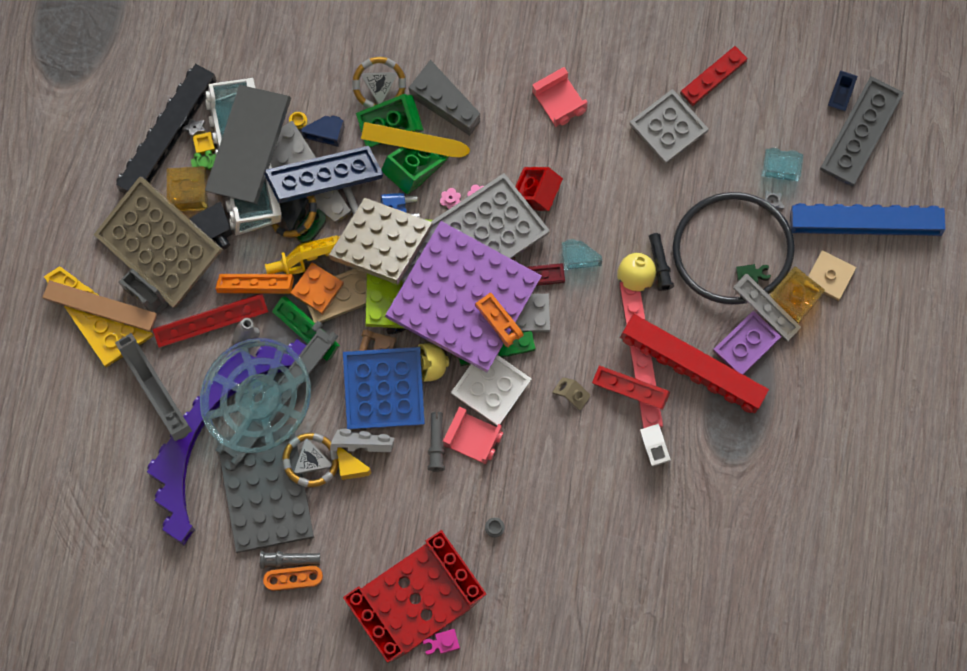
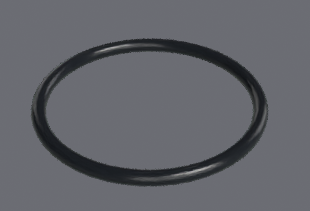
(731, 196)

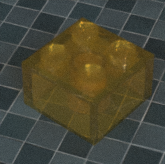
(187, 188)
(797, 294)

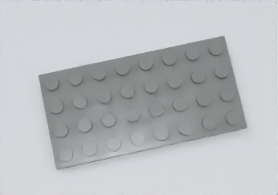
(494, 217)

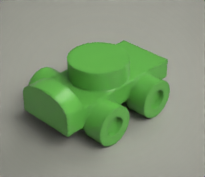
(206, 161)

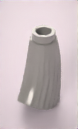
(245, 331)

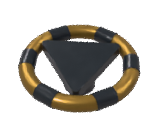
(292, 213)

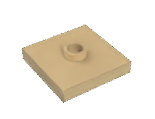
(832, 274)

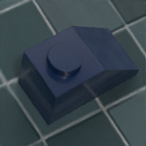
(325, 130)

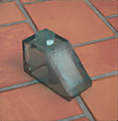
(579, 255)

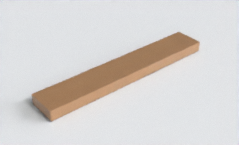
(100, 306)

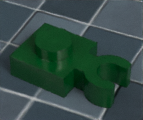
(754, 273)

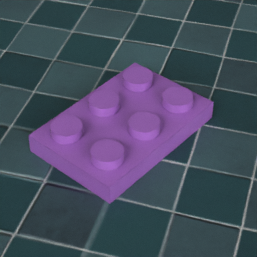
(747, 343)

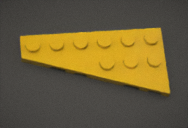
(98, 331)

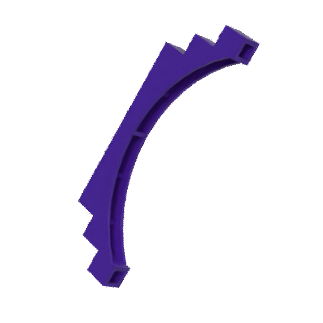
(172, 462)

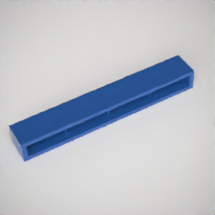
(867, 220)

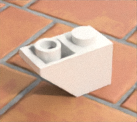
(655, 445)

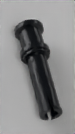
(662, 270)

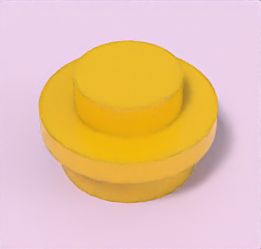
(299, 119)

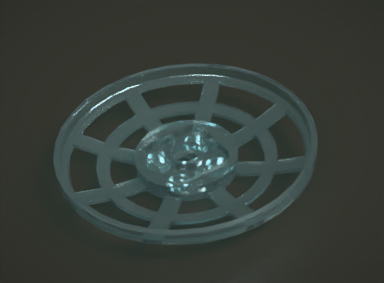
(249, 389)

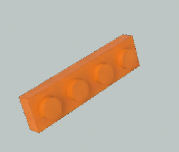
(255, 283)

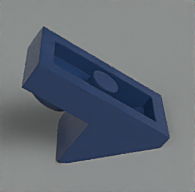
(842, 90)

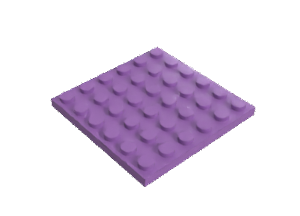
(443, 292)

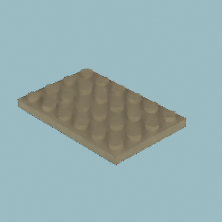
(158, 241)

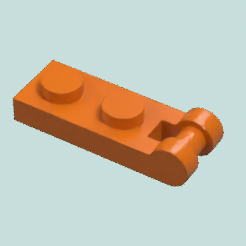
(499, 319)

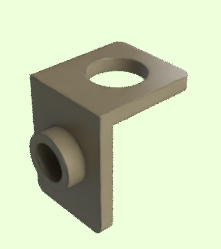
(573, 392)

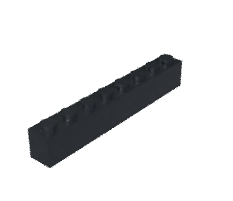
(168, 128)

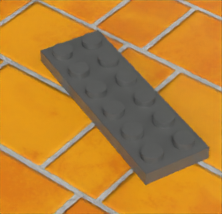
(861, 131)

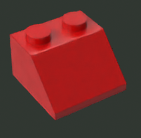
(539, 186)

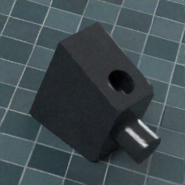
(214, 224)

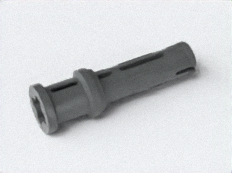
(436, 450)
(314, 559)

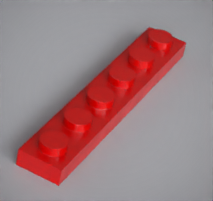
(210, 320)

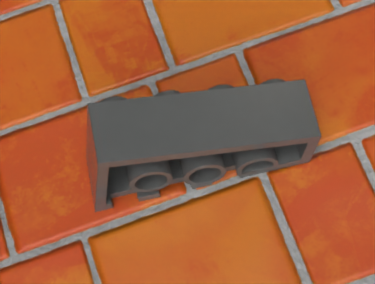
(443, 98)

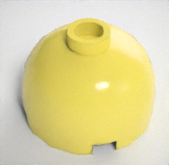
(637, 272)
(432, 362)

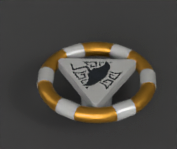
(379, 82)
(310, 460)

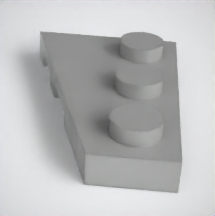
(363, 439)

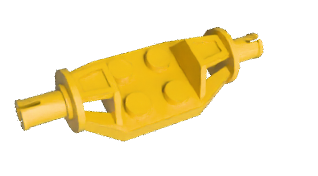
(307, 250)

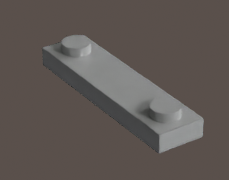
(766, 307)

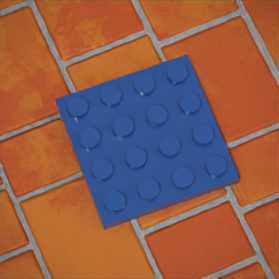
(383, 388)

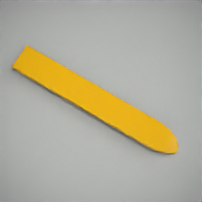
(414, 140)

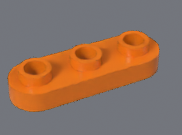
(284, 575)

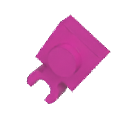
(445, 642)

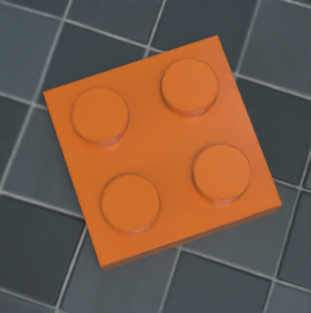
(317, 288)

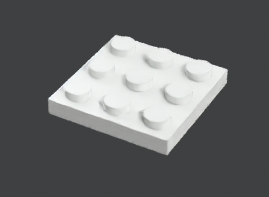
(491, 392)

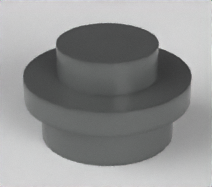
(494, 527)

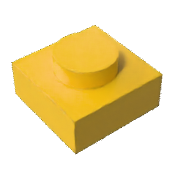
(203, 143)

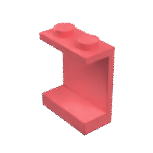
(559, 97)
(472, 436)

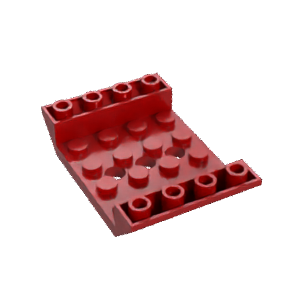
(434, 574)

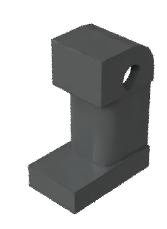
(142, 290)

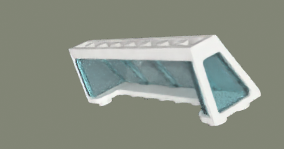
(243, 215)

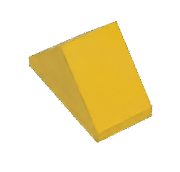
(350, 466)

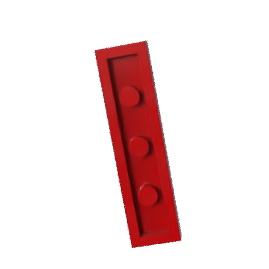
(713, 76)
(631, 387)

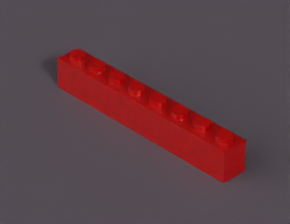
(694, 364)

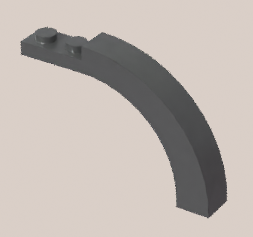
(153, 387)

